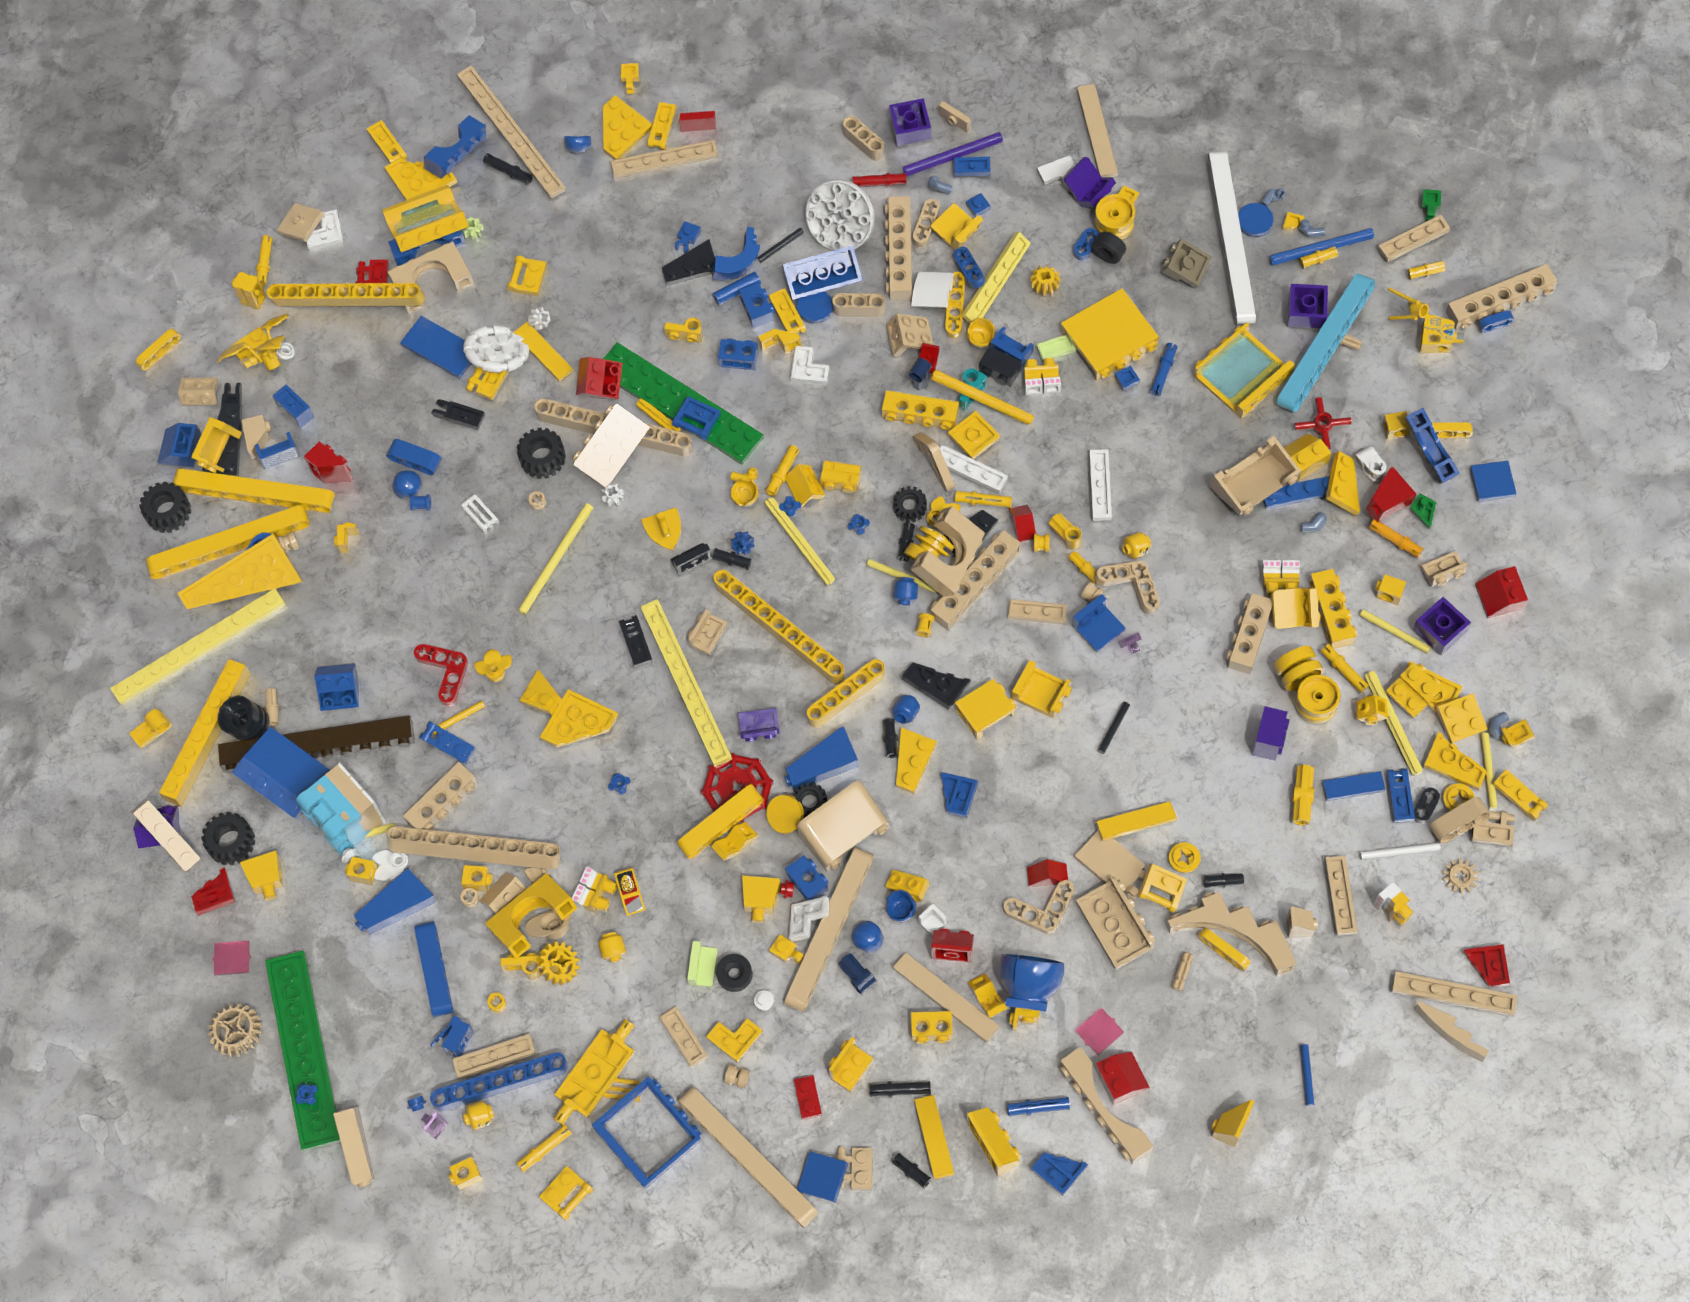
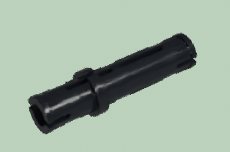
(513, 171)
(893, 1089)

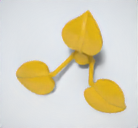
(269, 355)

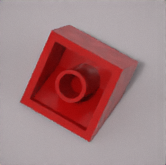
(1502, 592)
(952, 945)
(1121, 1077)

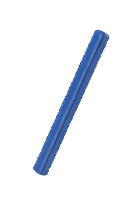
(1338, 242)

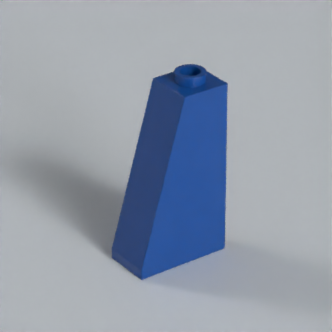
(823, 761)
(395, 902)

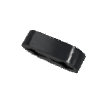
(1429, 807)

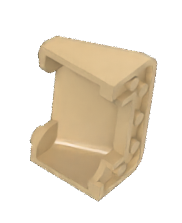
(1256, 477)
(841, 825)

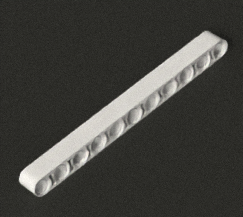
(1231, 238)

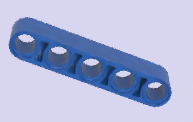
(433, 969)

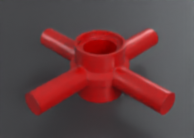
(1325, 417)

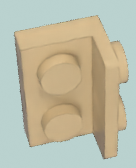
(198, 391)

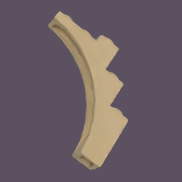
(1240, 922)

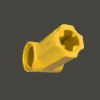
(1065, 530)

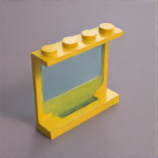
(424, 218)
(1242, 371)

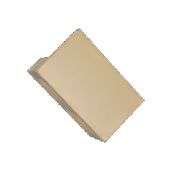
(502, 892)

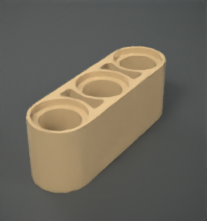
(861, 131)
(850, 301)
(1460, 820)

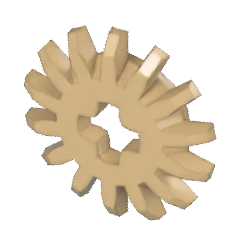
(1466, 870)

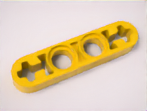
(955, 304)

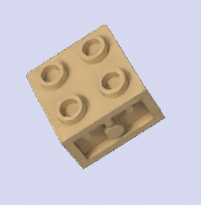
(908, 332)

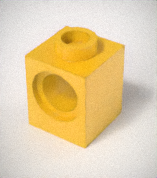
(1395, 425)
(1390, 589)
(471, 872)
(366, 876)
(473, 1176)

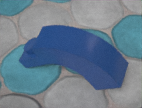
(735, 267)

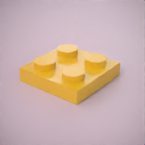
(974, 435)
(1461, 718)

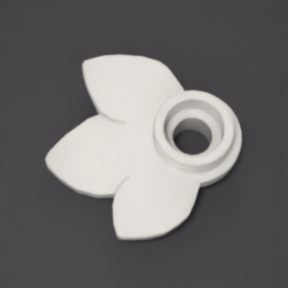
(387, 865)

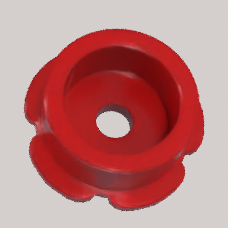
(787, 889)

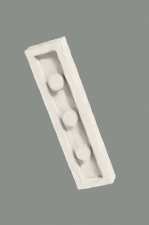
(974, 470)
(1100, 485)

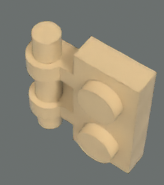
(1495, 833)
(861, 1168)

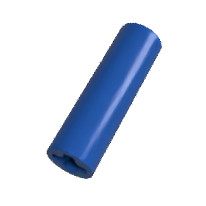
(732, 290)

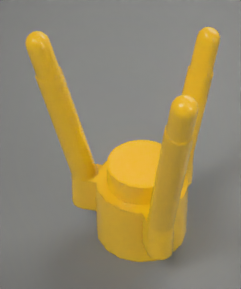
(1416, 307)

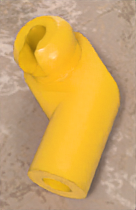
(751, 474)

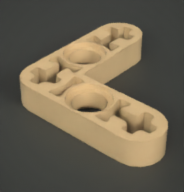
(931, 449)
(1132, 576)
(1042, 916)

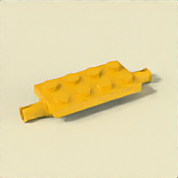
(594, 1073)

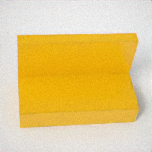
(804, 484)

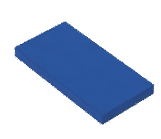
(437, 346)

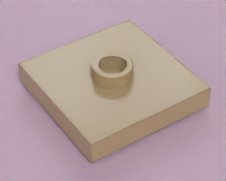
(300, 222)

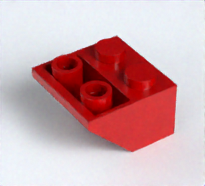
(599, 378)
(327, 465)

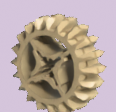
(240, 1014)

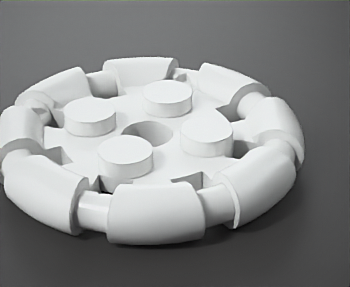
(481, 346)

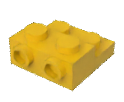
(1414, 689)

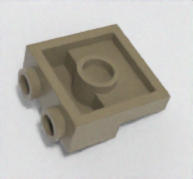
(1186, 263)

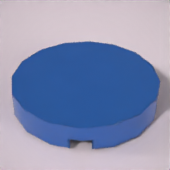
(1255, 219)
(815, 307)

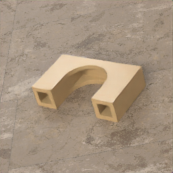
(443, 258)
(966, 540)

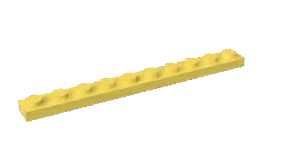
(197, 646)
(686, 683)

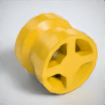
(1041, 543)

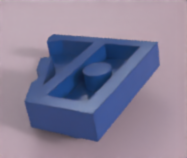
(958, 794)
(1058, 1171)

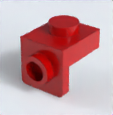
(931, 354)

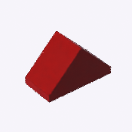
(1023, 523)
(1046, 873)

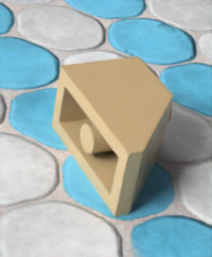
(256, 431)
(1300, 923)

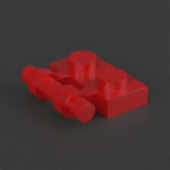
(377, 271)

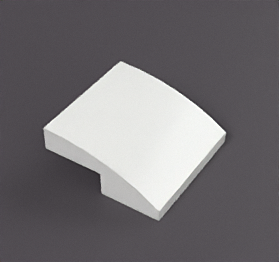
(932, 289)

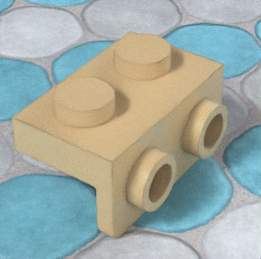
(1444, 569)
(707, 632)

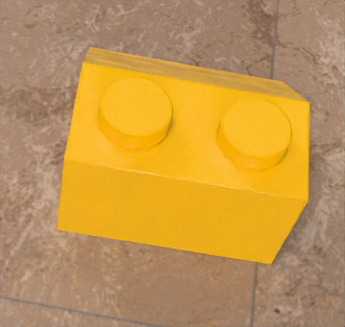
(1308, 454)

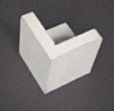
(932, 920)

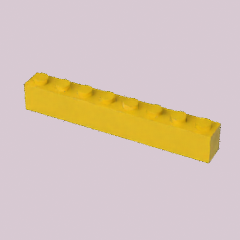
(203, 735)

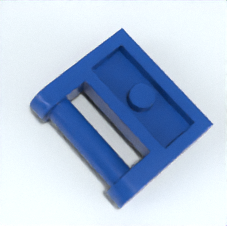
(697, 412)

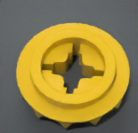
(1452, 792)
(1188, 850)

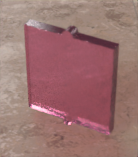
(231, 958)
(1099, 1031)

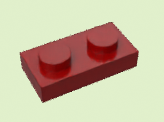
(808, 1097)

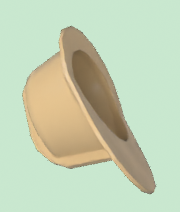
(548, 926)

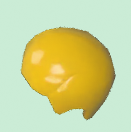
(980, 332)
(744, 492)

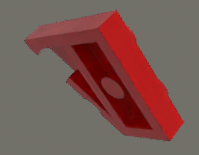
(213, 894)
(1490, 964)

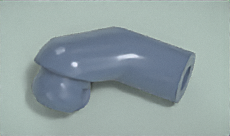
(934, 183)
(1273, 195)
(1309, 231)
(1316, 525)
(1495, 725)

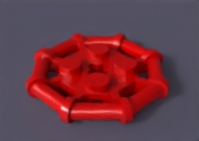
(739, 776)

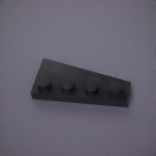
(229, 460)

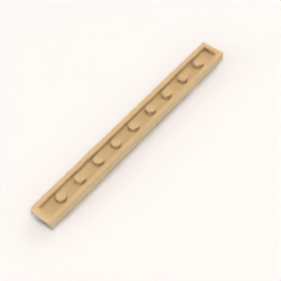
(511, 132)

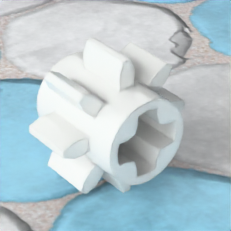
(539, 318)
(612, 495)

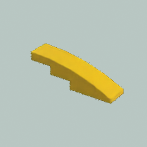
(934, 1137)

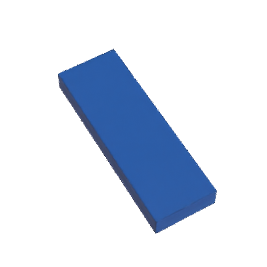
(1353, 786)

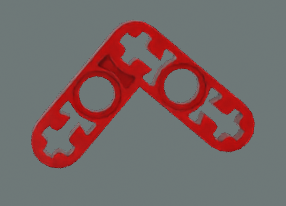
(451, 669)

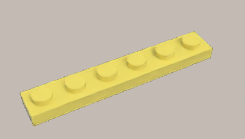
(996, 277)

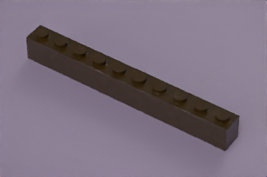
(333, 740)

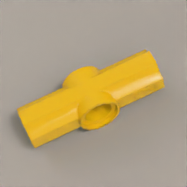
(1303, 795)

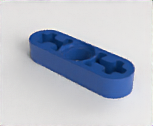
(969, 261)

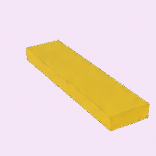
(544, 352)
(1136, 821)

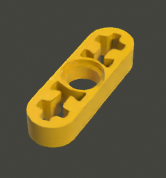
(158, 349)
(1453, 429)
(1224, 949)

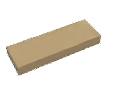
(1037, 611)
(683, 1036)

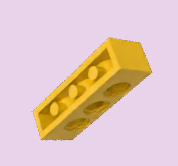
(914, 403)
(1336, 636)

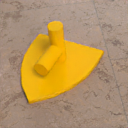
(664, 528)

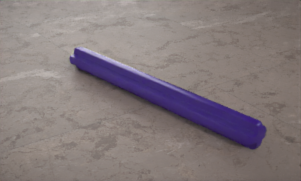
(950, 154)

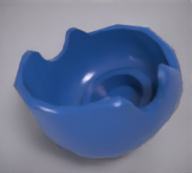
(577, 144)
(406, 483)
(900, 906)
(867, 936)

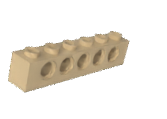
(899, 207)
(1507, 289)
(1004, 542)

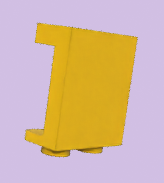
(213, 443)
(1041, 690)
(985, 707)

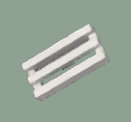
(488, 524)

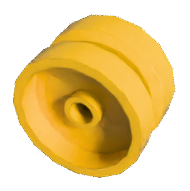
(1115, 215)
(1297, 666)
(1317, 699)

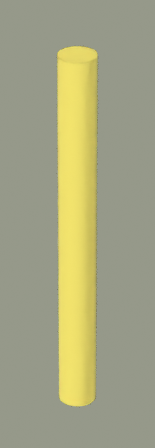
(896, 573)
(1395, 631)
(1489, 768)

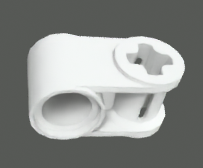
(1371, 464)

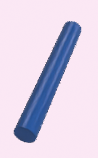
(1307, 1075)

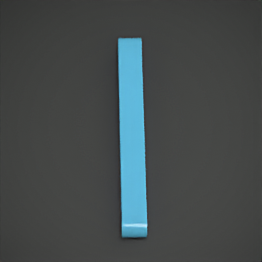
(1326, 342)

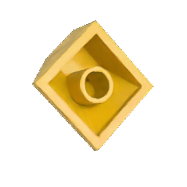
(1231, 1123)

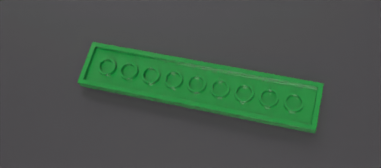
(668, 394)
(303, 1048)

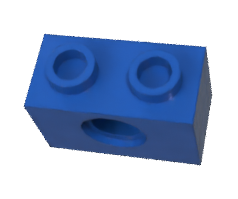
(757, 314)
(804, 867)

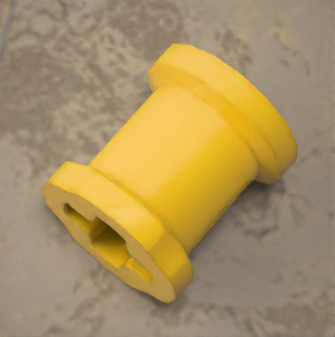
(924, 625)

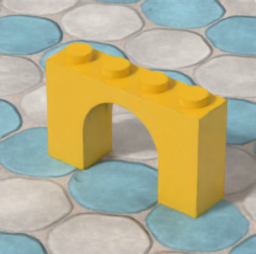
(541, 894)

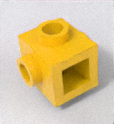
(1371, 709)

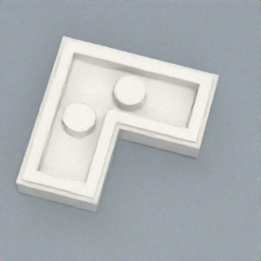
(1056, 170)
(329, 233)
(804, 370)
(802, 915)

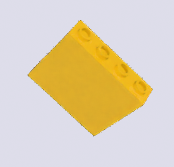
(1110, 333)

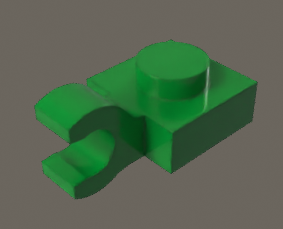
(1431, 200)

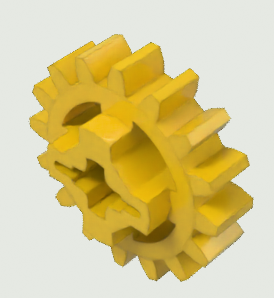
(561, 955)

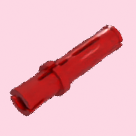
(879, 180)

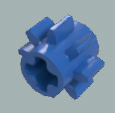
(742, 542)

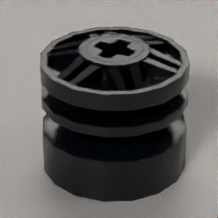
(243, 718)

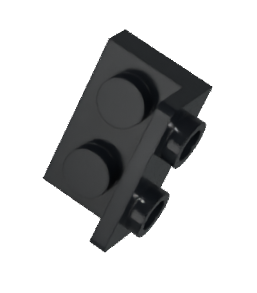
(691, 558)

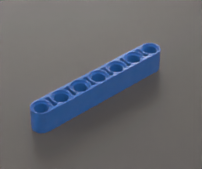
(489, 1080)

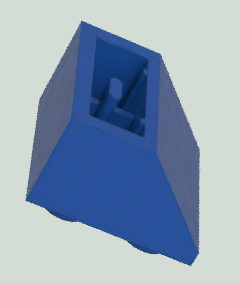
(179, 445)
(337, 687)

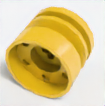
(932, 542)

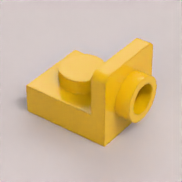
(1026, 1015)

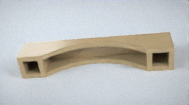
(1131, 1140)

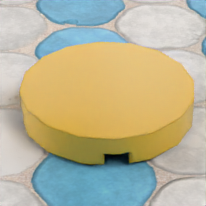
(784, 813)

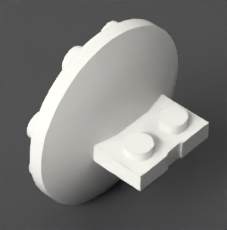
(839, 215)

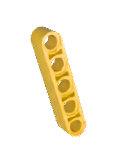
(851, 685)
(720, 821)

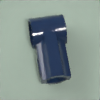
(919, 373)
(859, 977)

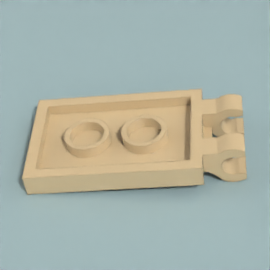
(1110, 860)

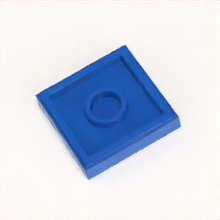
(1493, 481)
(822, 1177)

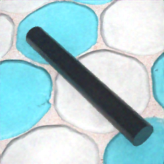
(767, 254)
(1113, 728)

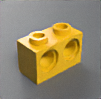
(931, 1021)

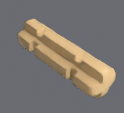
(1182, 971)

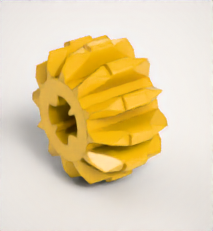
(1045, 280)

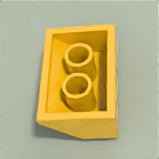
(993, 1140)

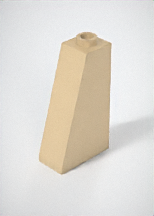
(354, 1146)

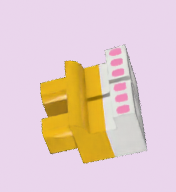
(1036, 374)
(1271, 575)
(591, 891)
(1395, 903)

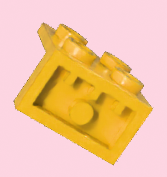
(956, 226)
(849, 1065)

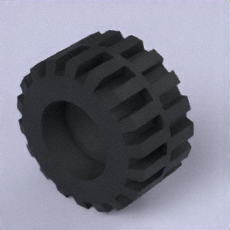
(537, 440)
(162, 494)
(222, 825)

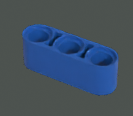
(414, 457)

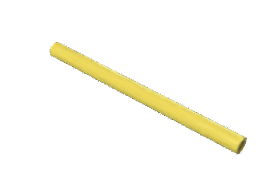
(555, 559)

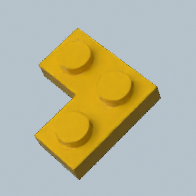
(737, 1043)

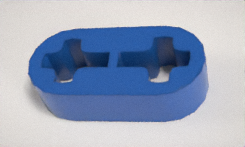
(1082, 242)
(1496, 321)

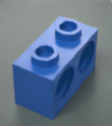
(737, 358)

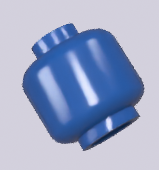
(905, 591)
(905, 709)

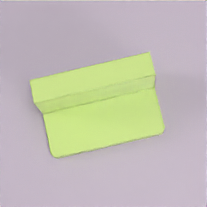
(702, 965)

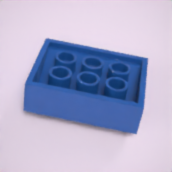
(279, 770)

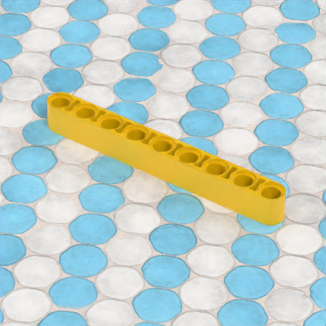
(353, 297)
(254, 490)
(225, 542)
(782, 634)

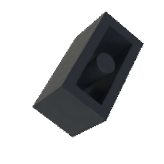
(1000, 366)

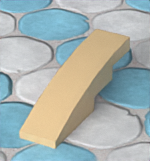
(1444, 1026)

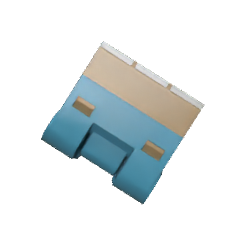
(340, 809)

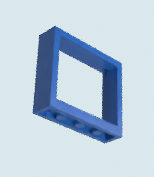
(668, 1103)

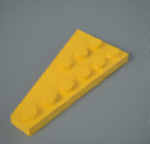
(251, 572)

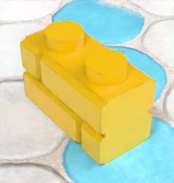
(249, 290)
(841, 476)

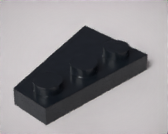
(691, 265)

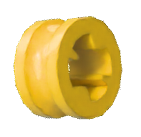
(492, 998)

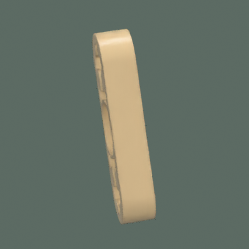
(924, 215)

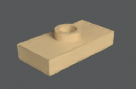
(954, 116)

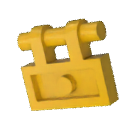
(253, 340)
(489, 385)

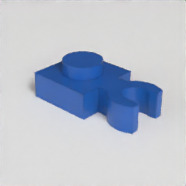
(686, 235)

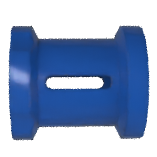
(420, 502)

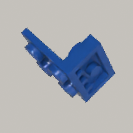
(1097, 624)

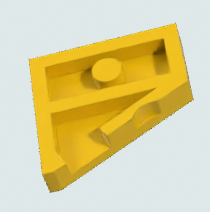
(540, 695)

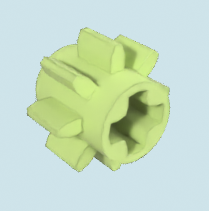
(474, 228)

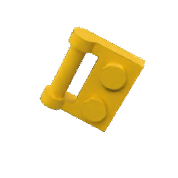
(532, 278)
(1164, 881)
(561, 1188)

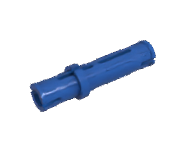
(1166, 361)
(1039, 1106)

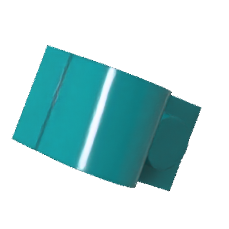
(979, 383)

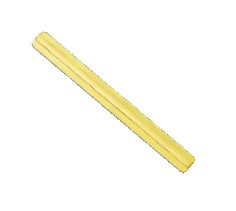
(800, 541)
(1395, 725)

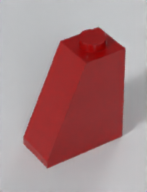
(1390, 496)

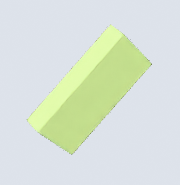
(1056, 347)

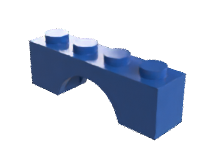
(443, 159)
(403, 257)
(1431, 446)

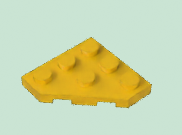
(622, 128)
(414, 179)
(577, 720)

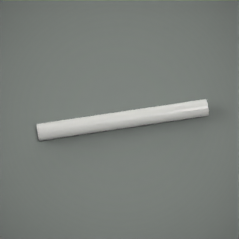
(1400, 851)

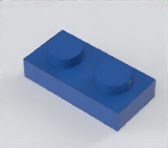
(972, 166)

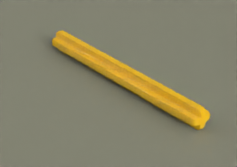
(982, 397)

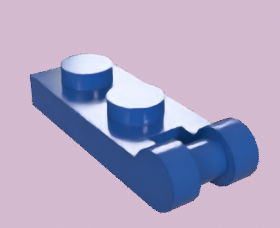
(448, 743)
(1400, 795)

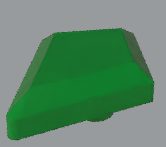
(1424, 509)

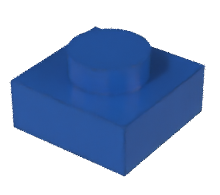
(978, 205)
(1127, 378)

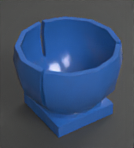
(1030, 980)

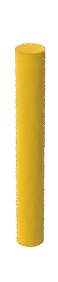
(460, 716)

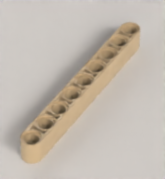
(590, 416)
(473, 847)
(829, 930)
(748, 1157)

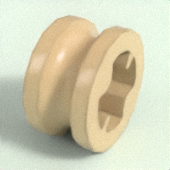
(539, 495)
(464, 894)

